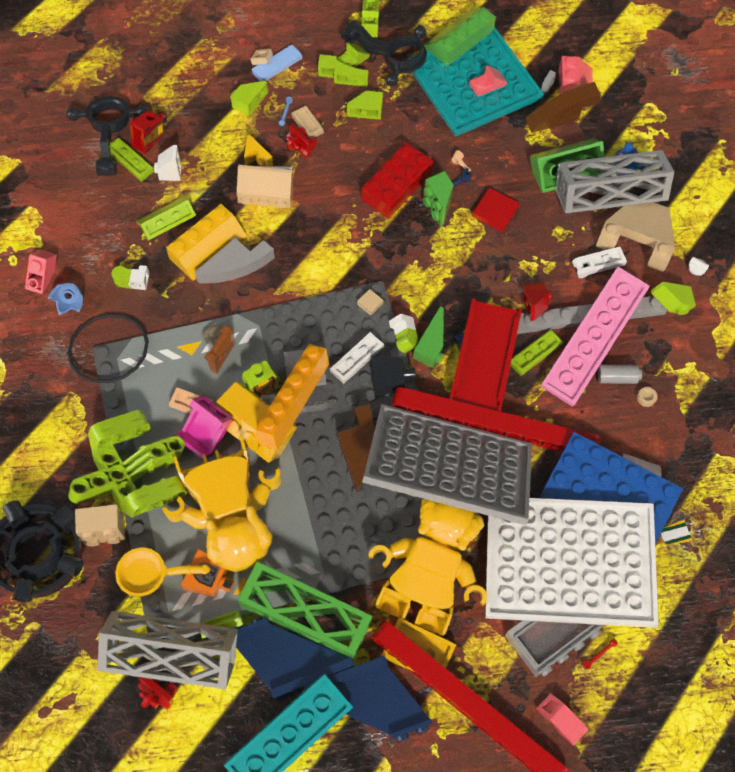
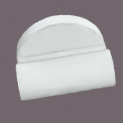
(697, 266)

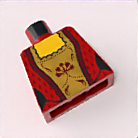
(147, 130)

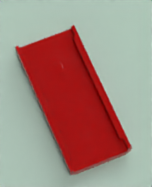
(485, 355)

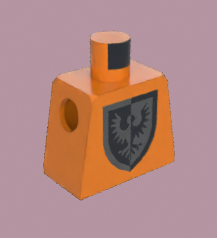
(208, 583)

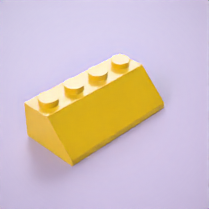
(205, 240)
(247, 413)

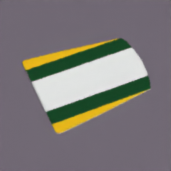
(676, 533)

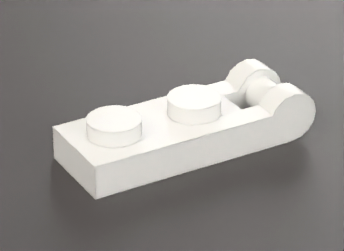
(599, 261)

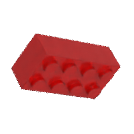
(397, 180)

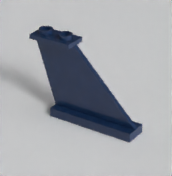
(285, 659)
(380, 700)

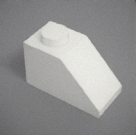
(169, 164)

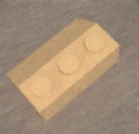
(265, 186)

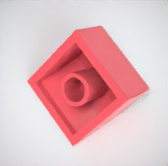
(573, 73)

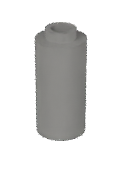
(619, 374)

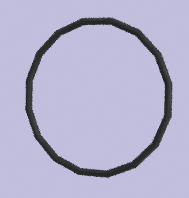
(117, 378)

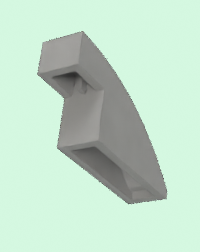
(234, 262)

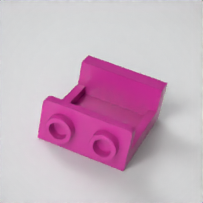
(204, 427)

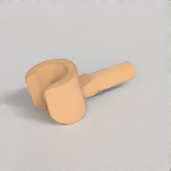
(457, 159)

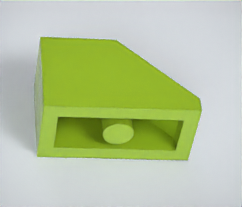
(249, 96)
(366, 105)
(674, 297)

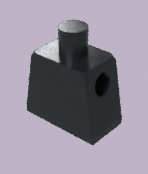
(389, 374)

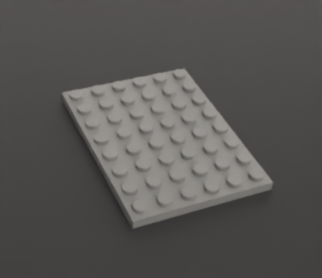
(450, 464)

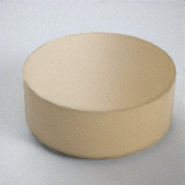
(647, 396)

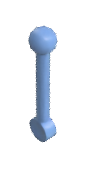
(289, 100)

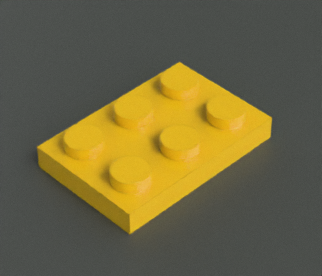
(435, 646)

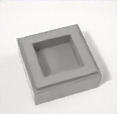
(548, 82)

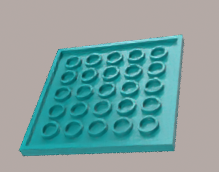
(455, 99)

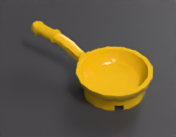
(144, 570)

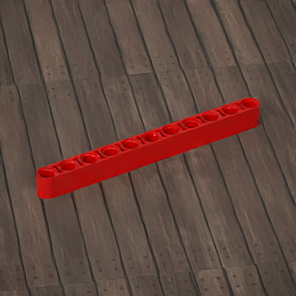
(489, 420)
(465, 700)

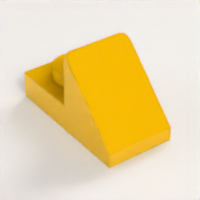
(255, 151)

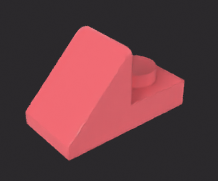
(488, 82)

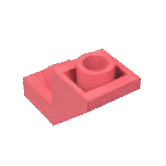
(562, 718)

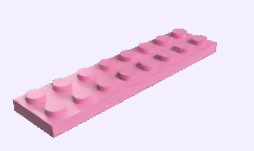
(595, 336)

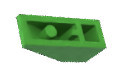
(431, 344)

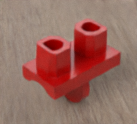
(298, 140)
(156, 695)

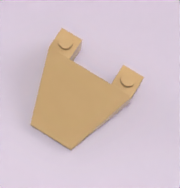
(645, 224)

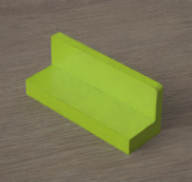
(166, 218)

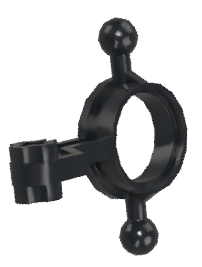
(358, 33)
(106, 165)

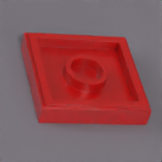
(496, 209)

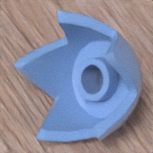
(66, 303)

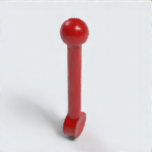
(587, 664)

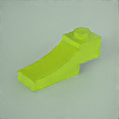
(370, 17)
(342, 73)

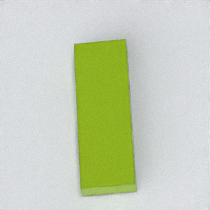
(130, 159)
(536, 352)

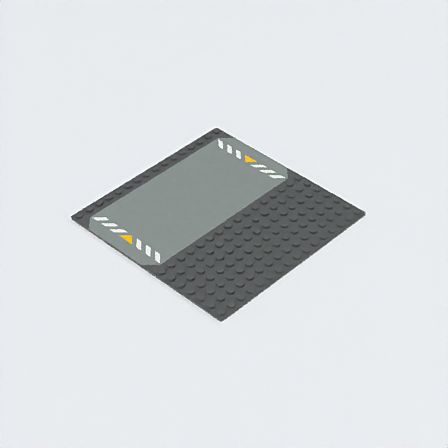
(315, 515)

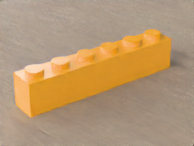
(292, 397)

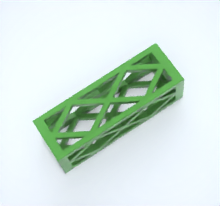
(296, 588)

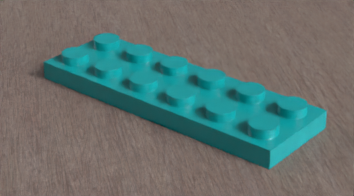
(292, 730)

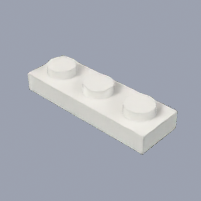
(356, 358)

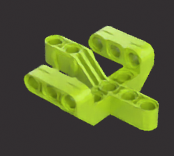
(116, 430)

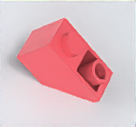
(40, 270)

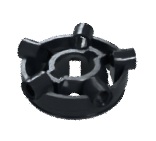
(56, 562)

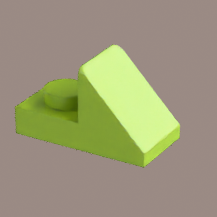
(354, 55)

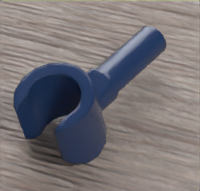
(464, 177)

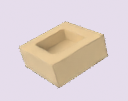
(261, 56)
(370, 302)

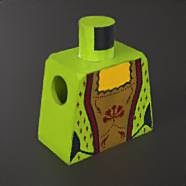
(261, 379)

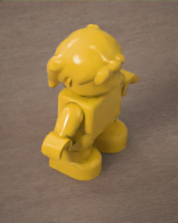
(227, 510)
(431, 566)

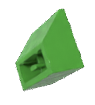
(438, 196)

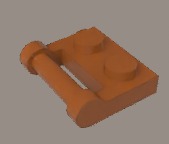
(220, 349)

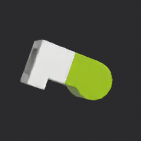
(131, 277)
(405, 332)

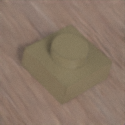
(212, 333)

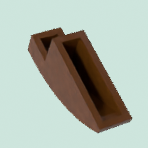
(563, 108)
(357, 443)

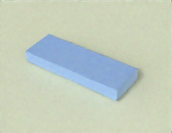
(277, 63)

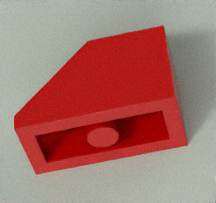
(536, 299)

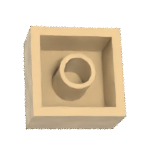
(100, 525)

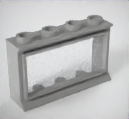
(545, 643)

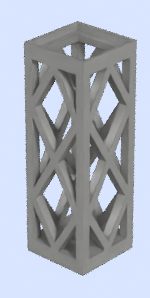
(570, 189)
(146, 644)

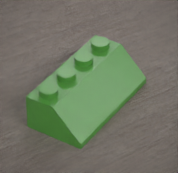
(461, 35)
(546, 163)

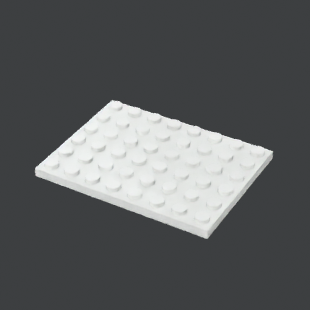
(574, 564)

